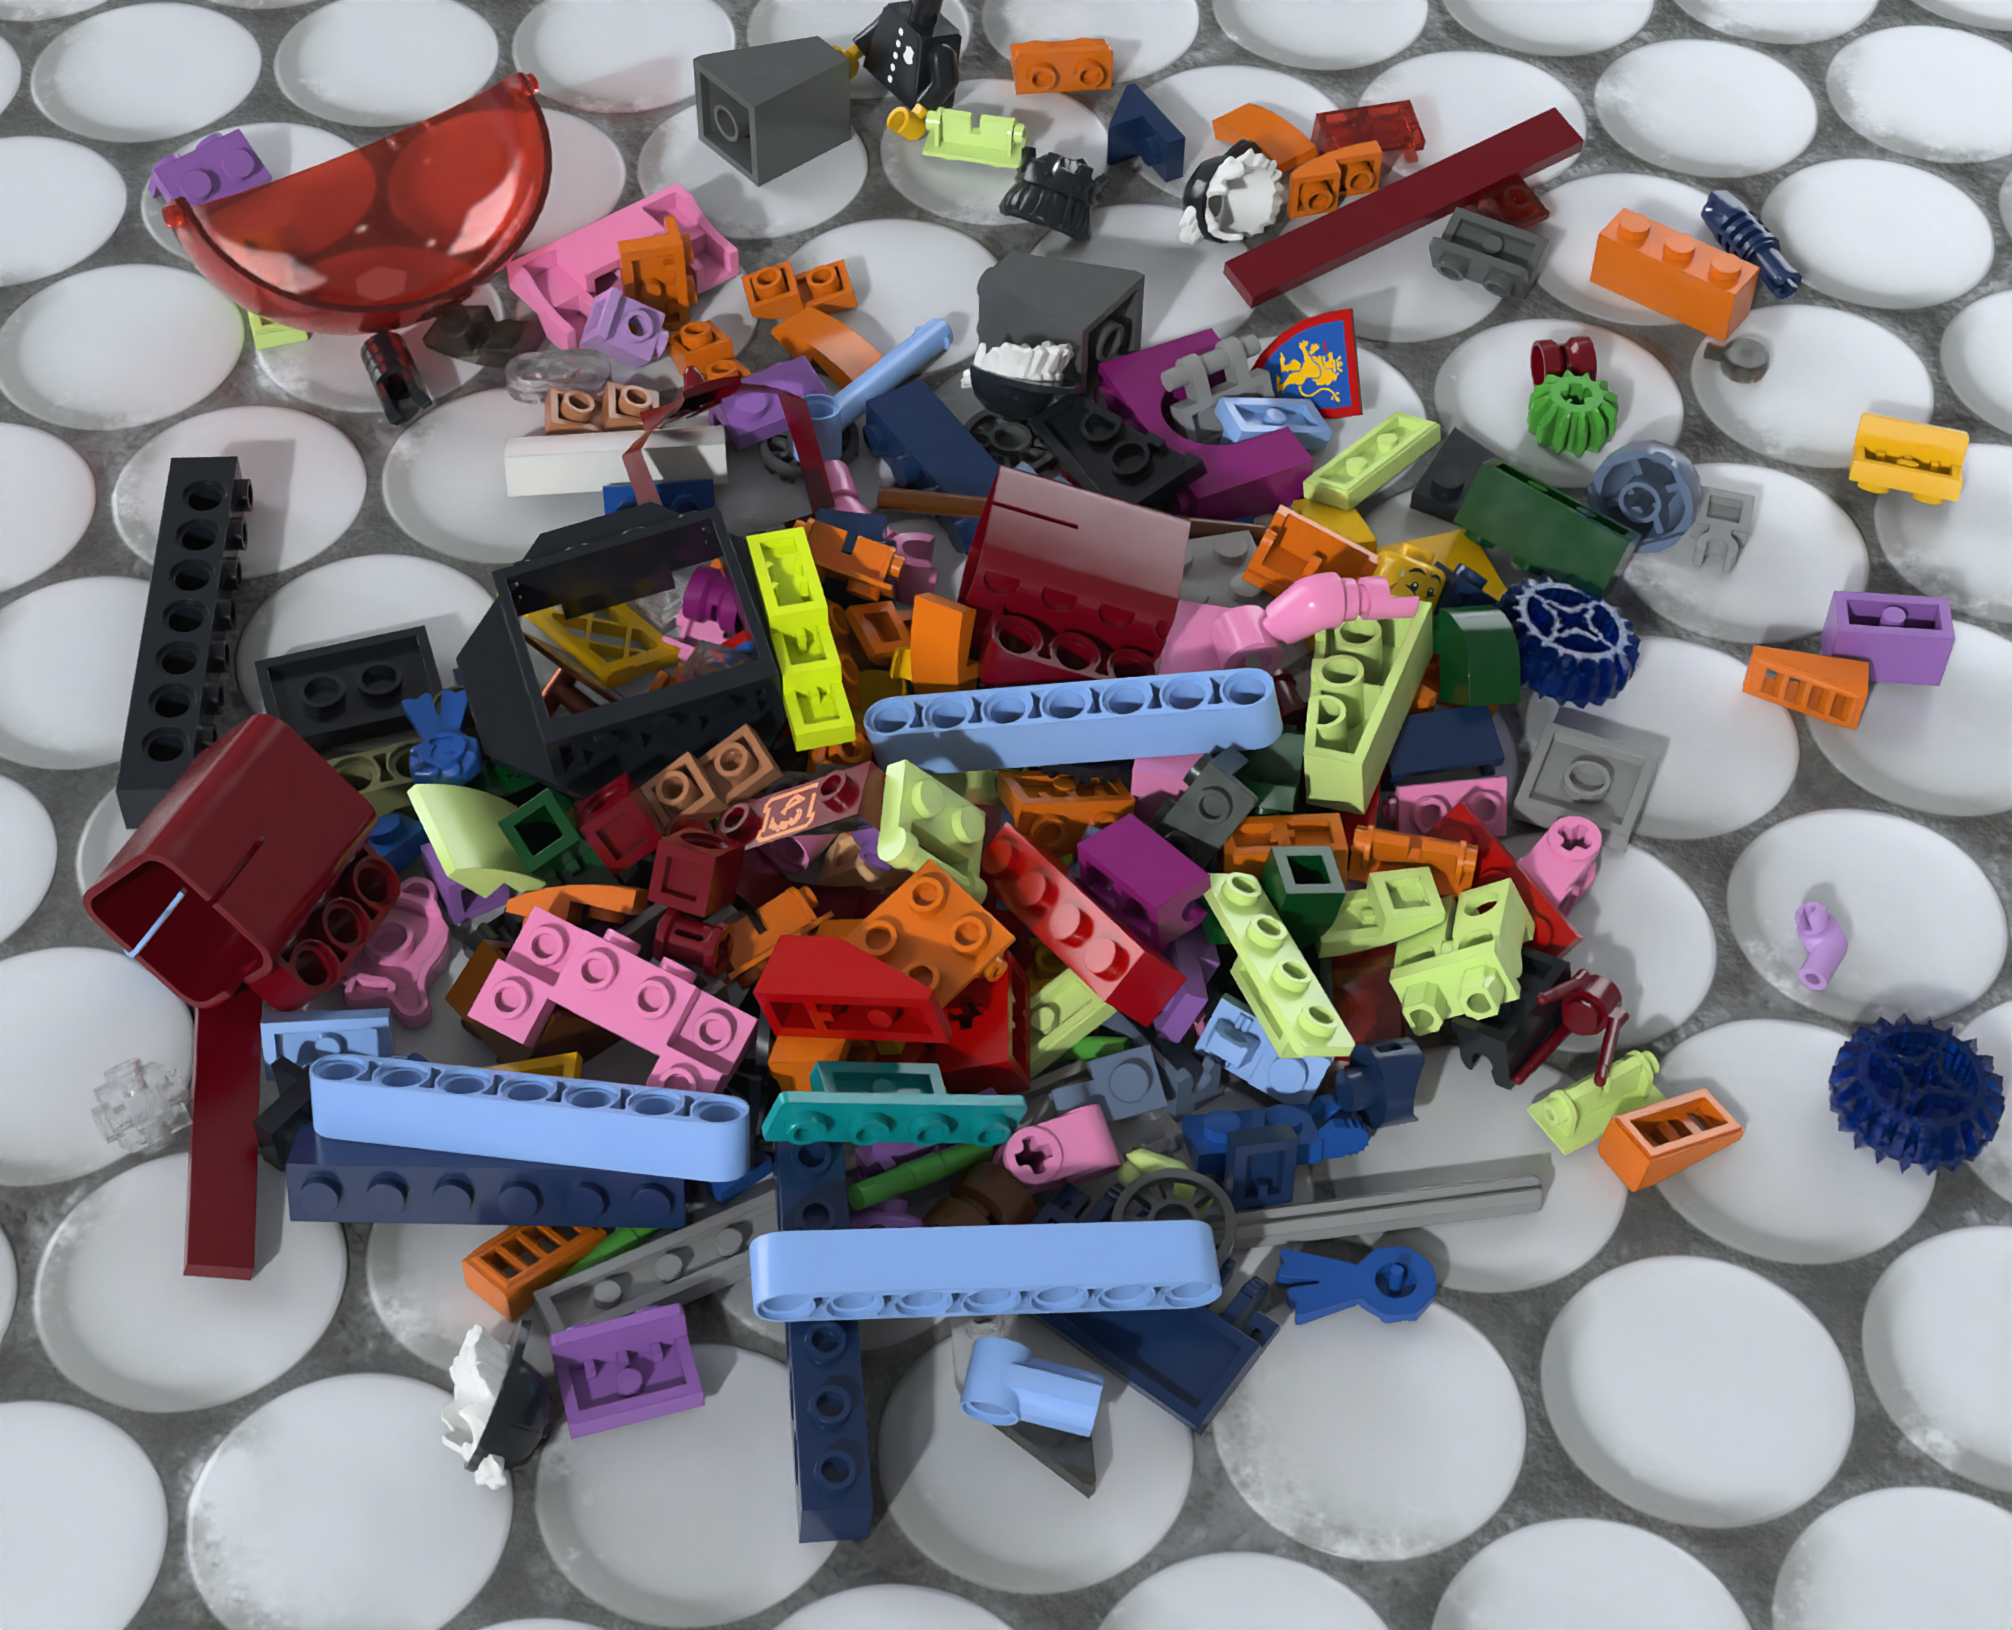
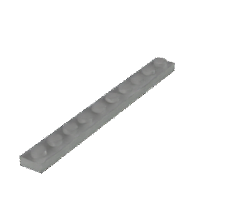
(717, 1248)

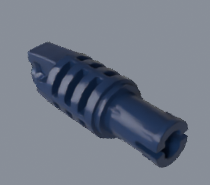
(1749, 239)

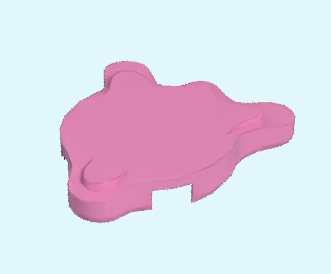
(402, 957)

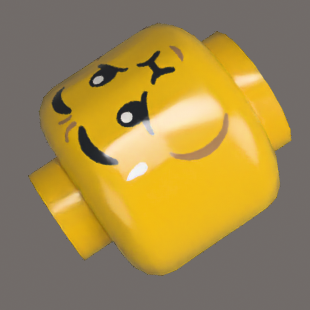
(1411, 573)

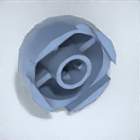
(1649, 491)

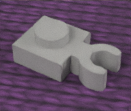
(1721, 525)

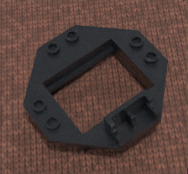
(591, 570)

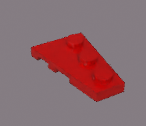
(1494, 863)

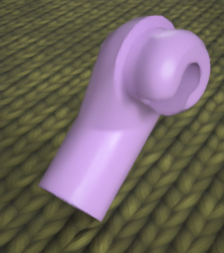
(1822, 941)

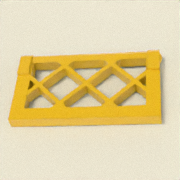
(627, 625)

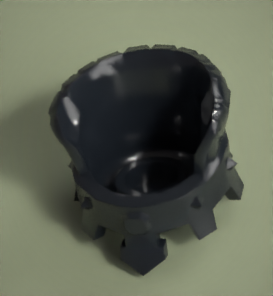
(1055, 193)

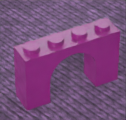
(1240, 476)

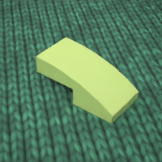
(1386, 911)

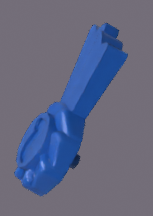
(445, 749)
(1387, 1283)

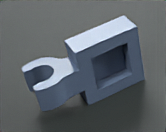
(1121, 1083)

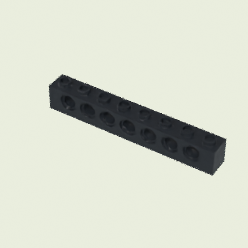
(184, 629)

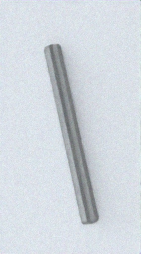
(1385, 1211)

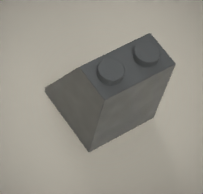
(773, 105)
(1063, 303)

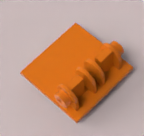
(935, 934)

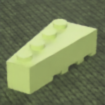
(1358, 702)

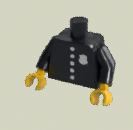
(914, 57)

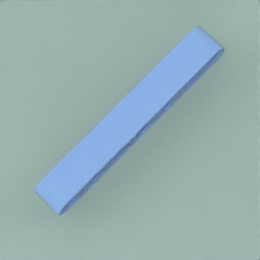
(1077, 721)
(531, 1117)
(983, 1270)

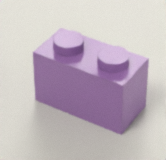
(1899, 635)

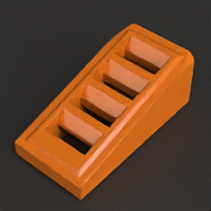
(1826, 689)
(1643, 1163)
(515, 1294)

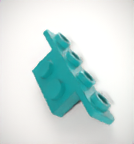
(889, 1105)

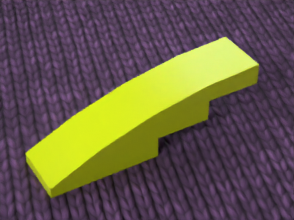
(800, 638)

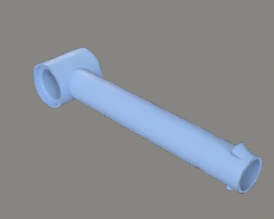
(835, 413)

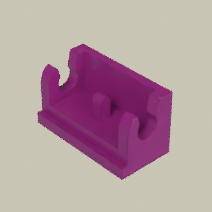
(1142, 880)

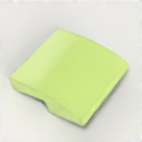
(468, 838)

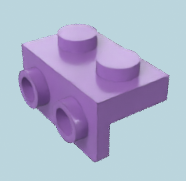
(211, 171)
(760, 416)
(625, 1370)

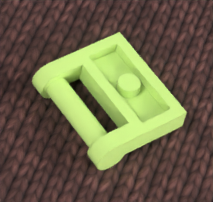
(937, 818)

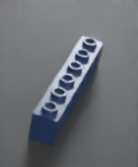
(823, 1363)

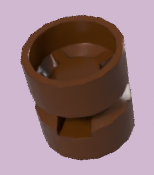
(983, 1198)

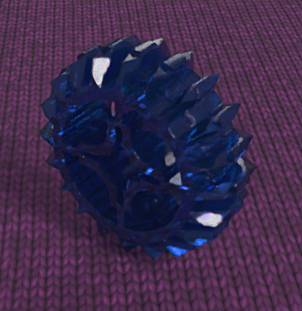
(1570, 641)
(1941, 1122)

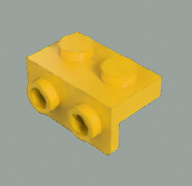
(1908, 458)

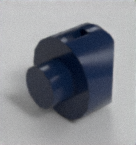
(1381, 1082)

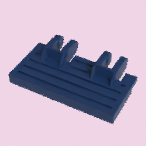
(1173, 1357)

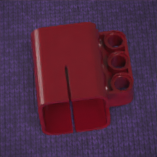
(1069, 583)
(266, 869)

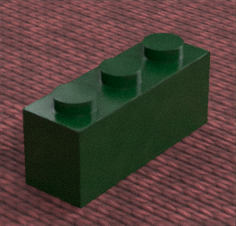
(1545, 528)

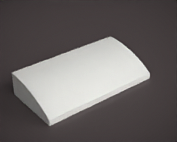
(595, 459)

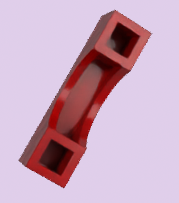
(1076, 927)

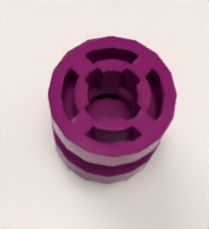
(710, 599)

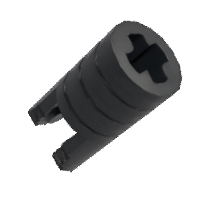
(393, 374)

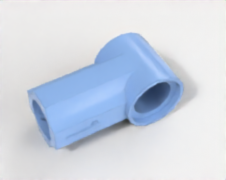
(1011, 1385)

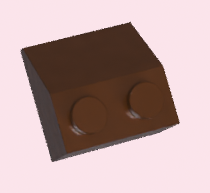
(561, 1034)

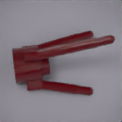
(1587, 1009)

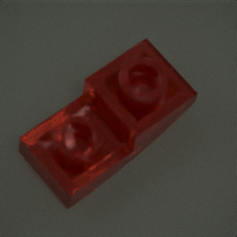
(1512, 205)

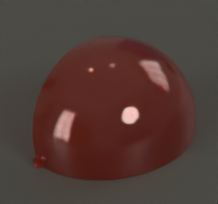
(386, 227)

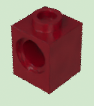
(619, 824)
(696, 871)

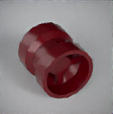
(1554, 359)

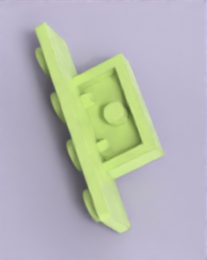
(1274, 972)

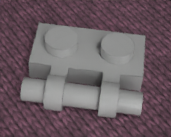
(1195, 416)

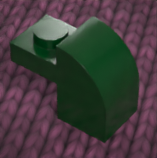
(1476, 656)
(1276, 775)
(552, 847)
(1301, 887)

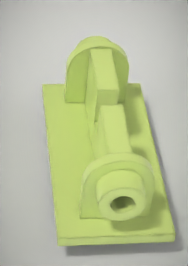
(995, 143)
(1583, 1110)

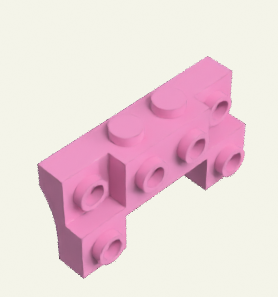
(571, 271)
(605, 982)

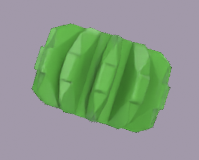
(1572, 413)

